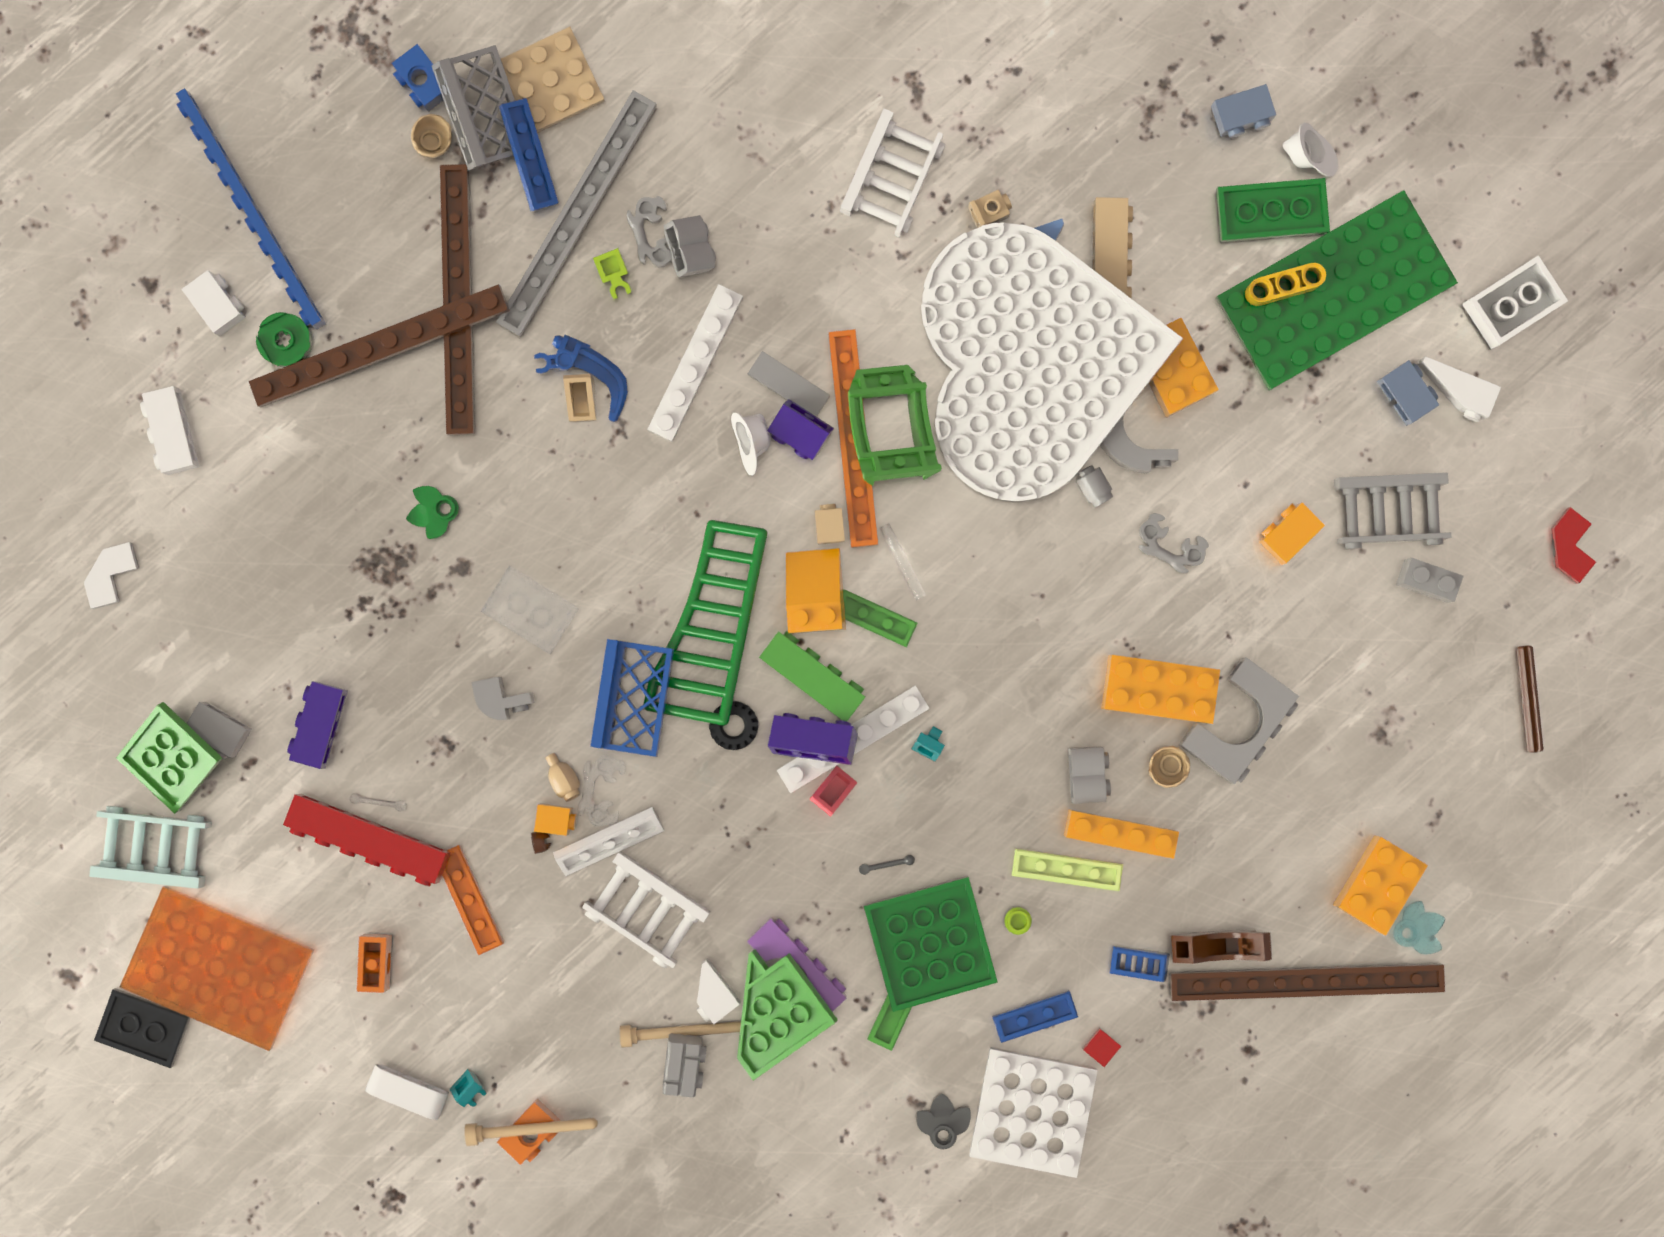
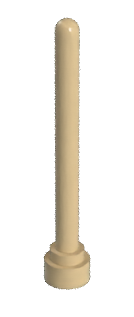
(631, 1035)
(476, 1134)

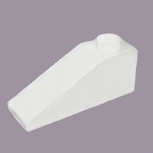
(1463, 390)

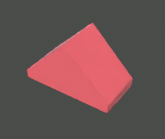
(833, 791)

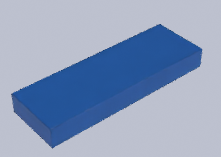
(1035, 1016)

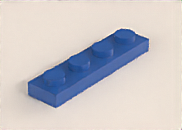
(528, 154)

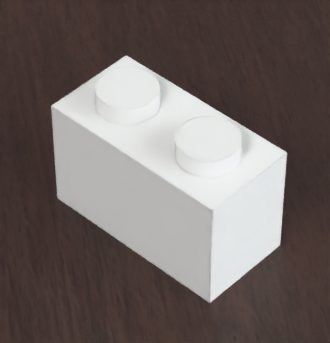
(214, 303)

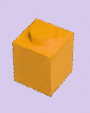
(554, 819)

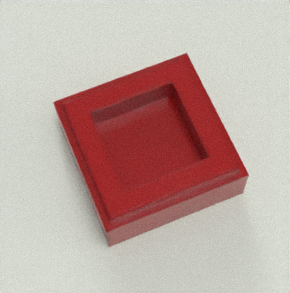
(1101, 1047)

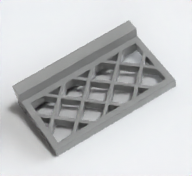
(459, 108)

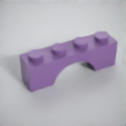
(774, 942)

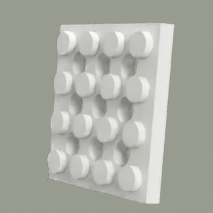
(1037, 1156)

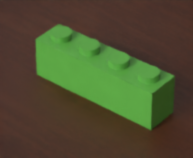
(813, 677)

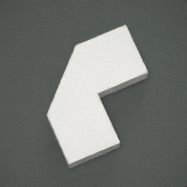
(100, 581)

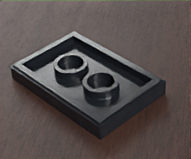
(142, 1028)

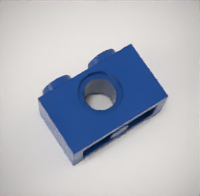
(408, 68)

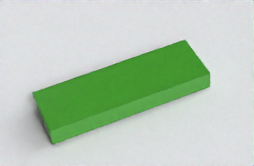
(878, 619)

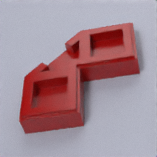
(1568, 556)

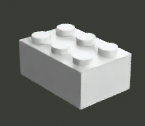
(1515, 302)

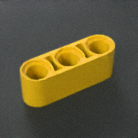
(1294, 275)

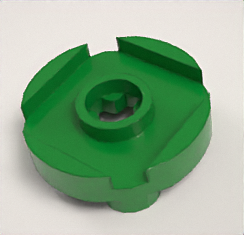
(269, 333)

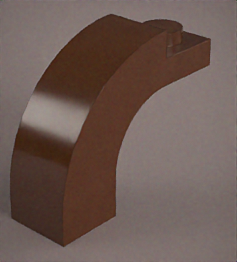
(1221, 945)

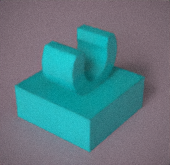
(928, 744)
(466, 1088)

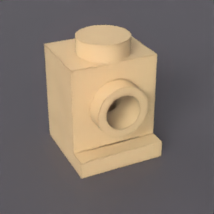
(983, 216)

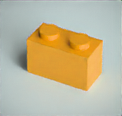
(1291, 533)

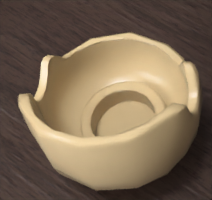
(431, 135)
(1169, 766)

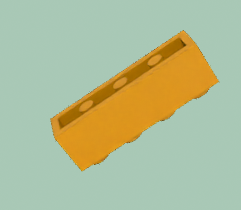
(1121, 834)

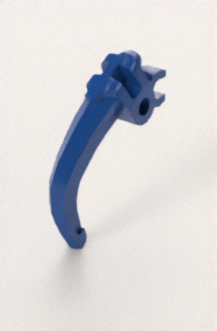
(580, 355)

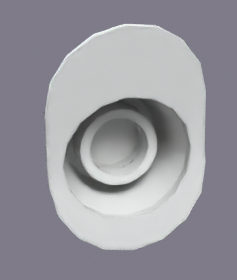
(1311, 150)
(751, 437)

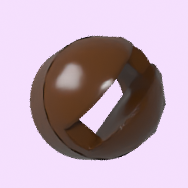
(538, 842)

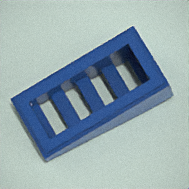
(1161, 976)

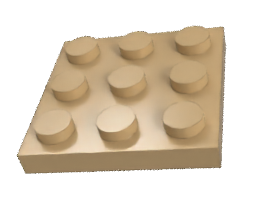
(552, 79)

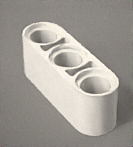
(406, 1092)

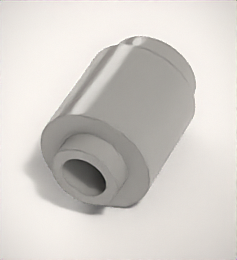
(1094, 485)

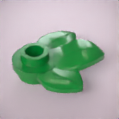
(429, 511)

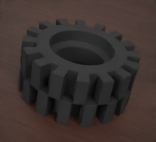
(742, 740)

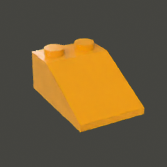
(814, 591)

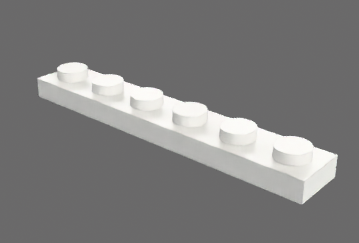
(695, 363)
(869, 730)

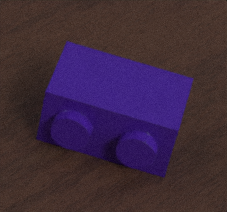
(800, 430)

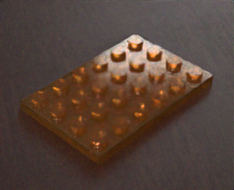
(216, 968)

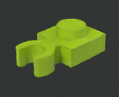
(612, 268)

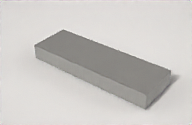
(788, 383)

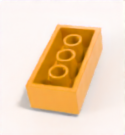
(1160, 689)

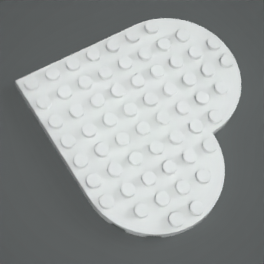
(1036, 358)

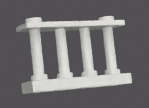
(877, 152)
(670, 897)

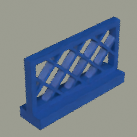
(609, 700)

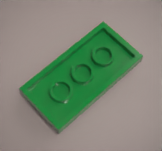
(1273, 210)

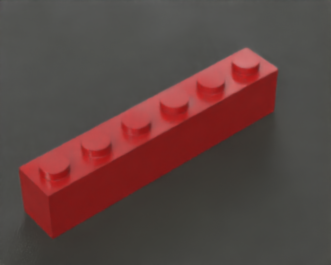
(367, 839)

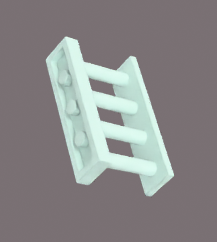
(161, 872)

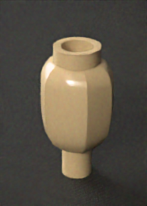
(562, 778)

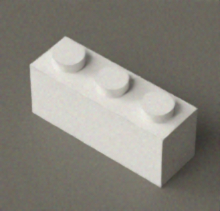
(169, 430)

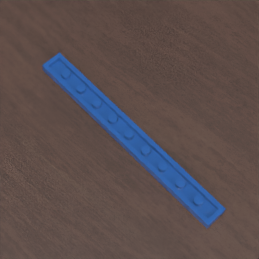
(243, 199)

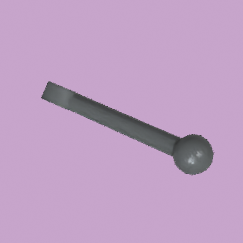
(908, 860)

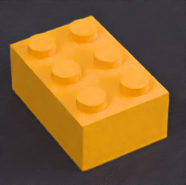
(1183, 376)
(1380, 885)

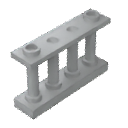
(1404, 486)

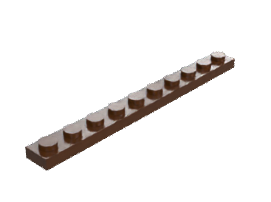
(457, 285)
(379, 346)
(1307, 982)

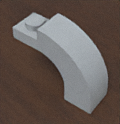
(1133, 457)

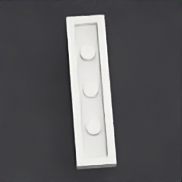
(608, 841)

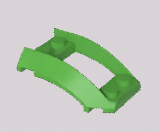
(896, 462)

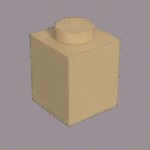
(829, 524)

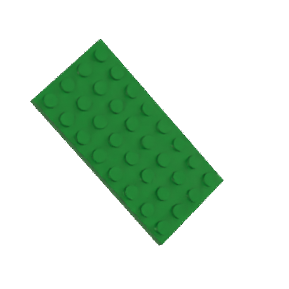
(1373, 275)

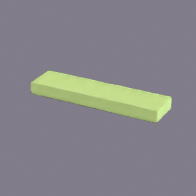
(1067, 869)

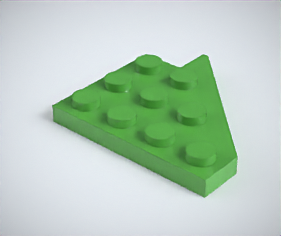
(778, 1013)

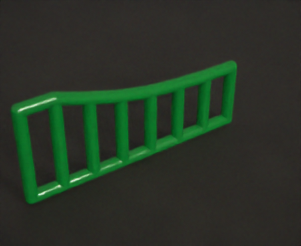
(738, 639)

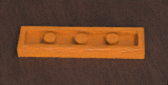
(471, 902)

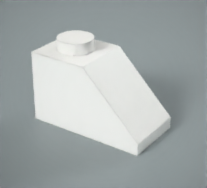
(714, 994)

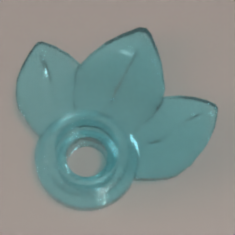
(1422, 928)

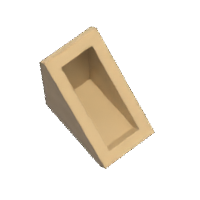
(580, 397)

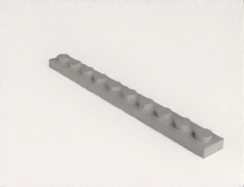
(577, 212)

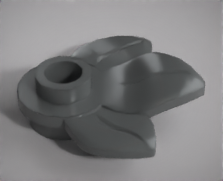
(943, 1117)

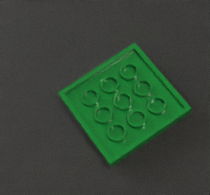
(930, 944)

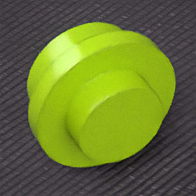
(1018, 920)

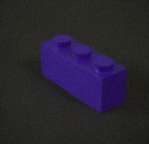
(317, 724)
(813, 738)

